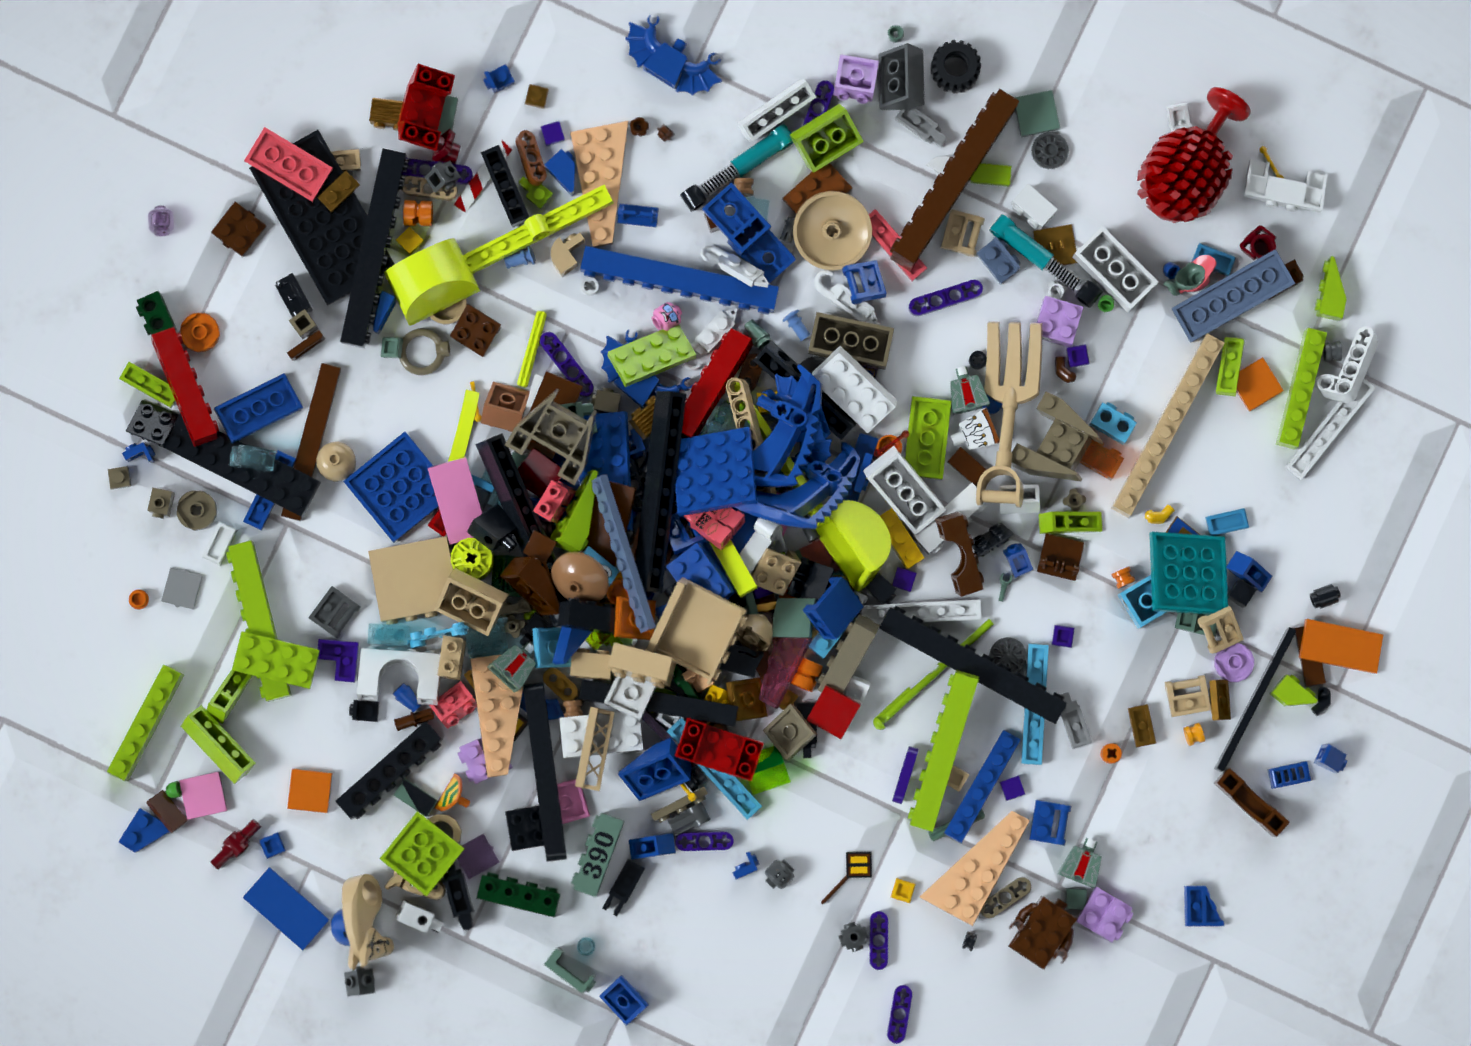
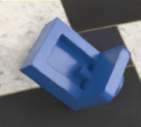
(134, 451)

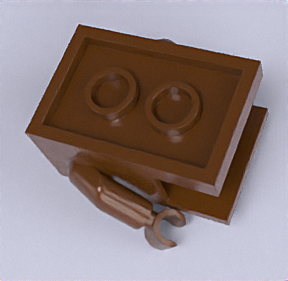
(1042, 930)

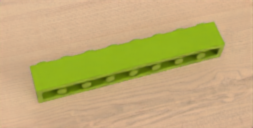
(255, 606)
(944, 750)

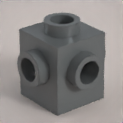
(442, 177)
(845, 937)
(359, 981)

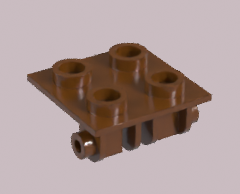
(475, 330)
(1060, 557)

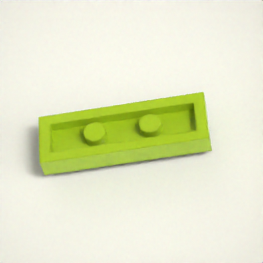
(1230, 366)
(148, 384)

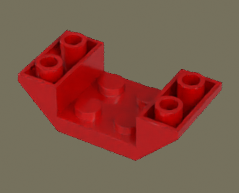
(424, 106)
(719, 749)

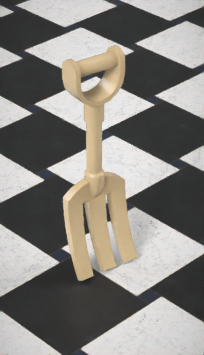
(1010, 396)

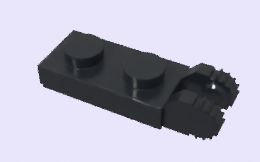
(624, 885)

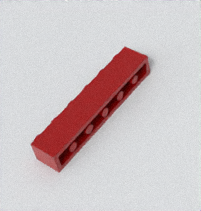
(713, 381)
(184, 386)

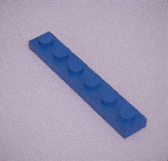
(982, 786)

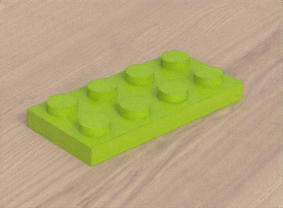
(651, 355)
(928, 436)
(275, 660)

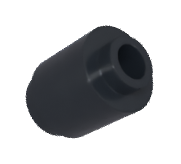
(1325, 596)

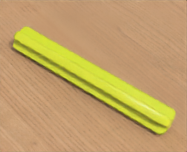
(531, 349)

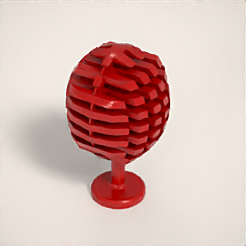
(1188, 166)

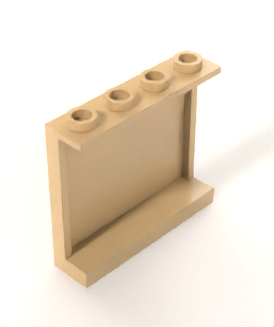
(410, 578)
(697, 629)

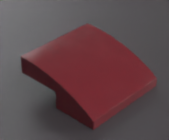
(538, 471)

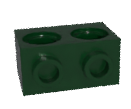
(159, 313)

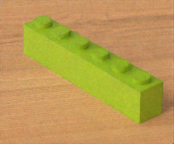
(1301, 388)
(145, 723)

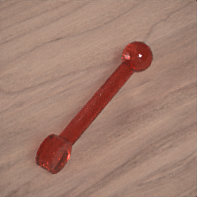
(877, 453)

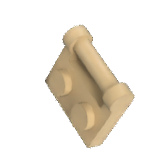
(956, 231)
(1226, 626)
(1191, 702)

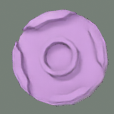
(1234, 663)

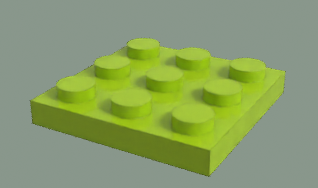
(422, 853)

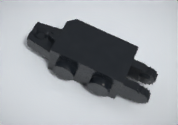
(459, 896)

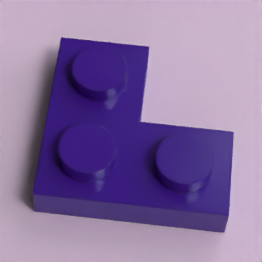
(344, 654)

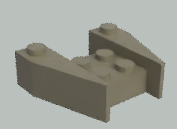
(558, 431)
(1062, 445)

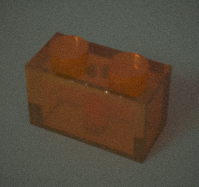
(1102, 460)

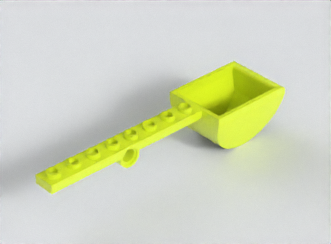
(444, 276)
(852, 533)

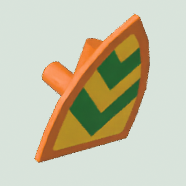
(452, 795)

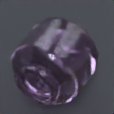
(161, 221)

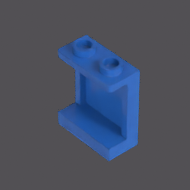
(834, 609)

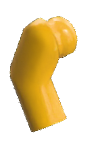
(1159, 517)

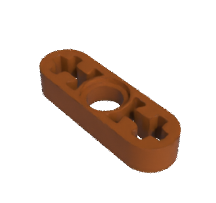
(529, 167)

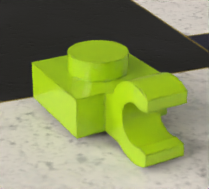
(536, 194)

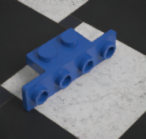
(865, 448)

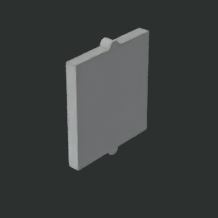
(181, 588)

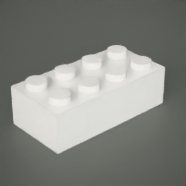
(1115, 269)
(854, 389)
(904, 490)
(624, 737)

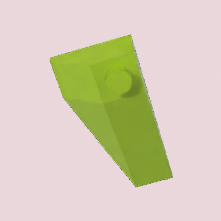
(574, 529)

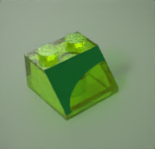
(769, 771)

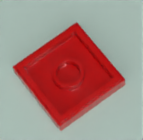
(833, 712)

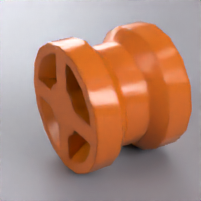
(1123, 577)
(1107, 753)

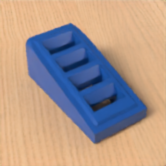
(384, 309)
(1273, 776)

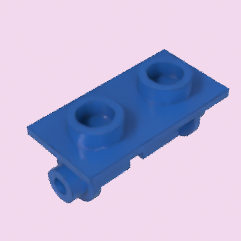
(637, 215)

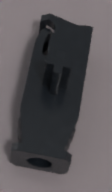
(741, 663)

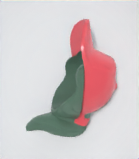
(1193, 276)

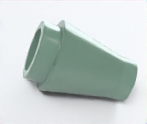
(759, 336)

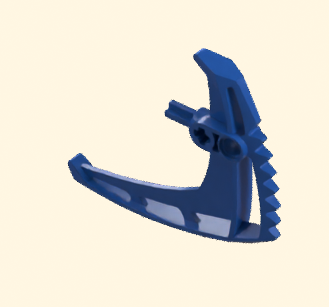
(777, 447)
(823, 481)

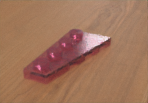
(782, 667)

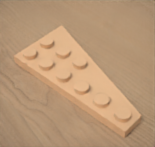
(599, 163)
(497, 715)
(972, 878)

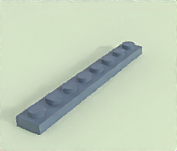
(621, 547)

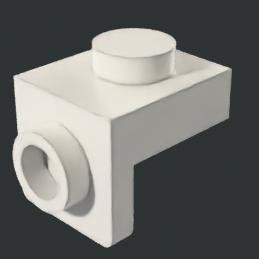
(1178, 116)
(857, 689)

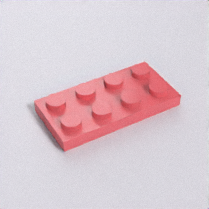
(288, 164)

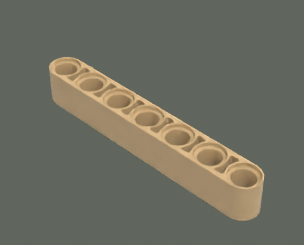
(748, 413)

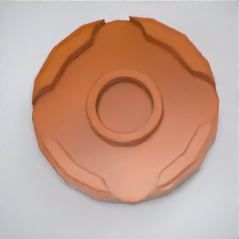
(200, 332)

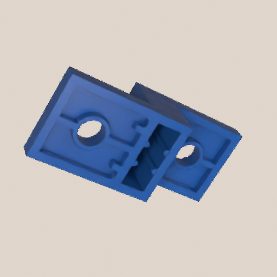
(748, 232)

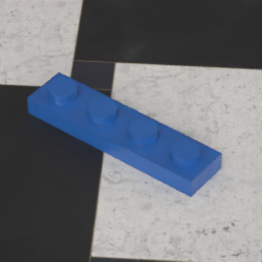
(261, 507)

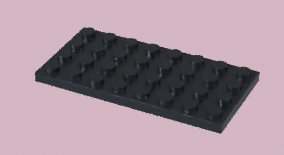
(323, 239)

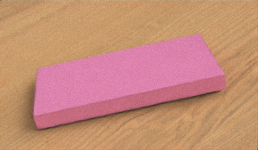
(455, 497)

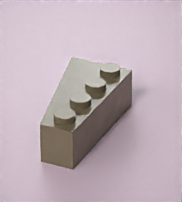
(849, 654)

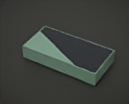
(415, 797)

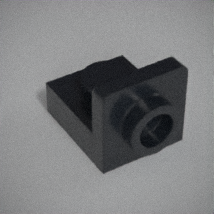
(364, 711)

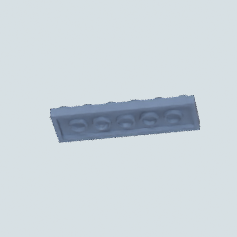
(1233, 295)

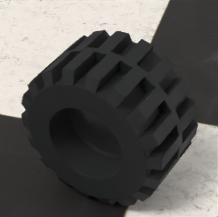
(962, 51)

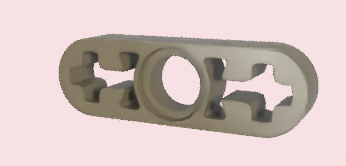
(1014, 884)

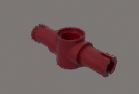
(235, 844)

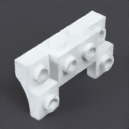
(1285, 192)

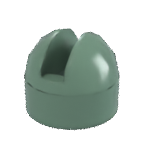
(900, 33)

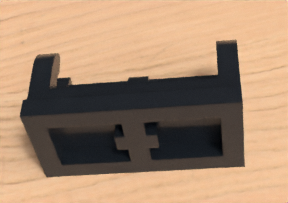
(292, 295)

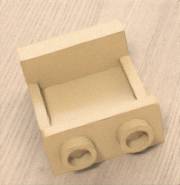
(451, 658)

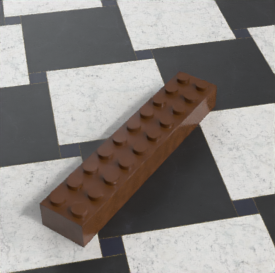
(954, 180)

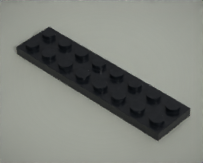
(281, 486)

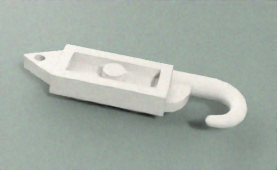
(737, 267)
(841, 296)
(712, 335)

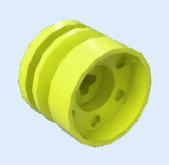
(484, 559)

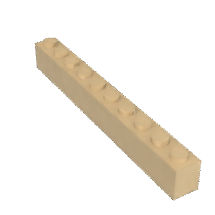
(1167, 425)

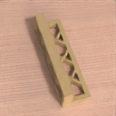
(587, 745)

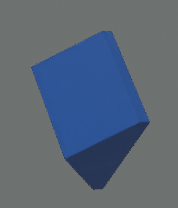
(624, 1000)

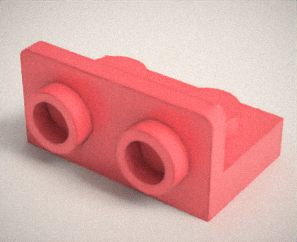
(454, 705)

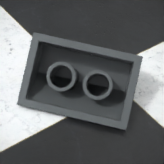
(901, 78)

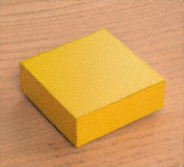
(409, 240)
(902, 890)

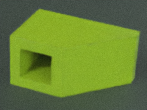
(1291, 693)

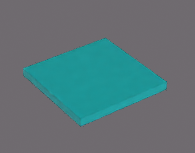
(1188, 573)

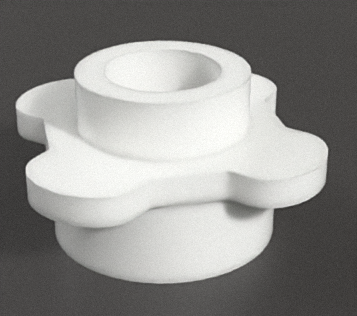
(1061, 288)

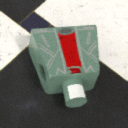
(967, 392)
(514, 666)
(1082, 864)

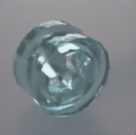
(592, 944)

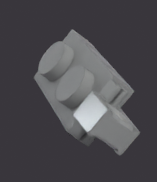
(921, 126)
(1074, 723)

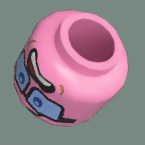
(666, 316)

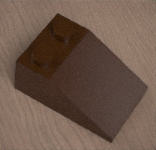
(532, 584)

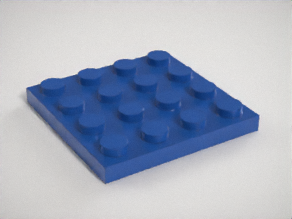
(715, 472)
(395, 487)

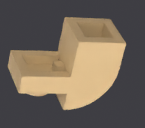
(561, 255)

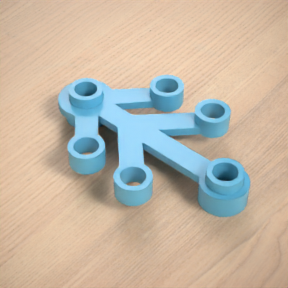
(419, 640)

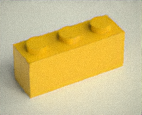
(901, 540)

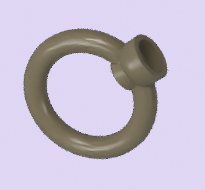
(442, 351)

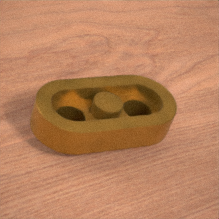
(560, 684)

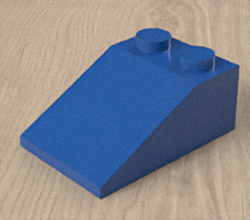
(656, 770)

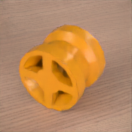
(1194, 734)

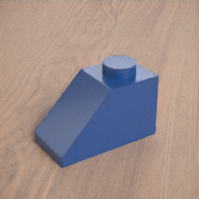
(563, 169)
(1249, 571)
(1331, 758)
(652, 846)

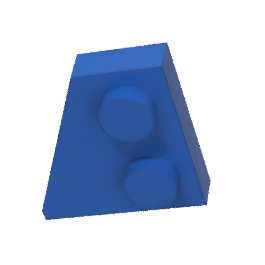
(142, 831)
(1200, 908)

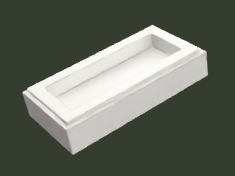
(219, 542)

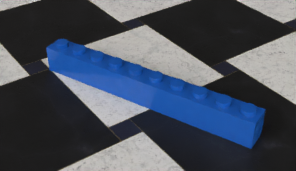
(677, 278)

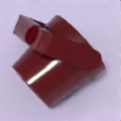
(447, 149)
(1259, 243)

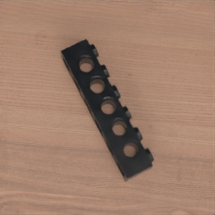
(776, 361)
(347, 799)

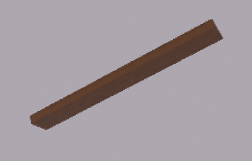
(315, 424)

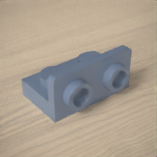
(999, 260)

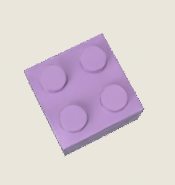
(1059, 321)

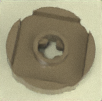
(195, 521)

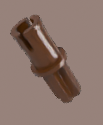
(414, 719)

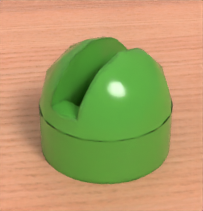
(1106, 303)
(173, 790)

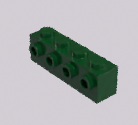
(517, 895)

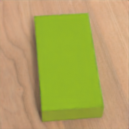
(992, 175)

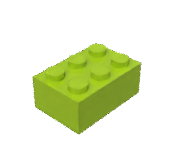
(826, 138)

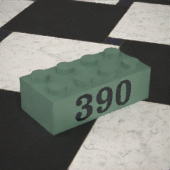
(598, 855)

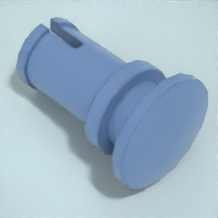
(520, 258)
(797, 325)

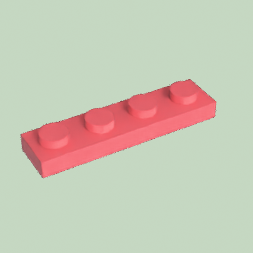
(886, 236)

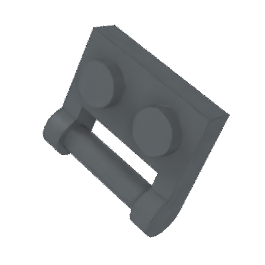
(329, 607)

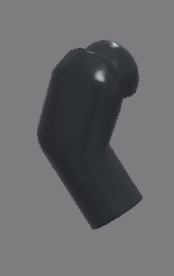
(1324, 700)

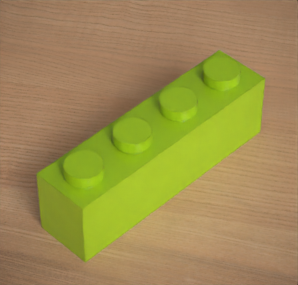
(217, 744)

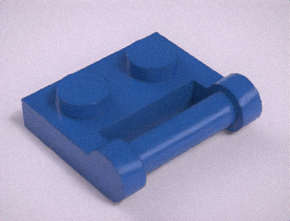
(870, 279)
(679, 538)
(1043, 822)

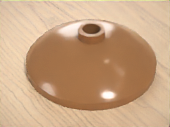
(579, 577)

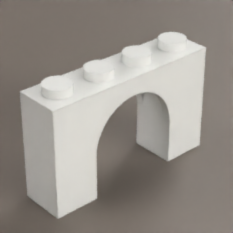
(376, 661)

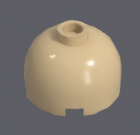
(336, 461)
(756, 632)

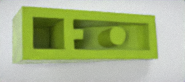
(1070, 522)
(227, 695)

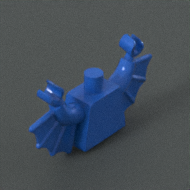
(668, 62)
(642, 390)
(821, 448)

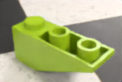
(1332, 297)

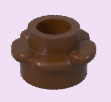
(639, 121)
(665, 133)

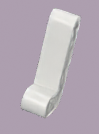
(1364, 343)
(764, 537)

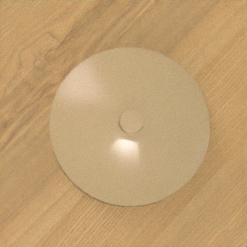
(832, 230)

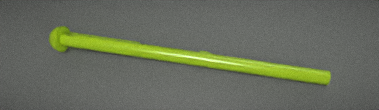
(909, 694)

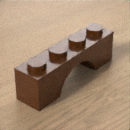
(966, 577)
(1251, 803)

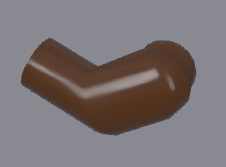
(1062, 372)

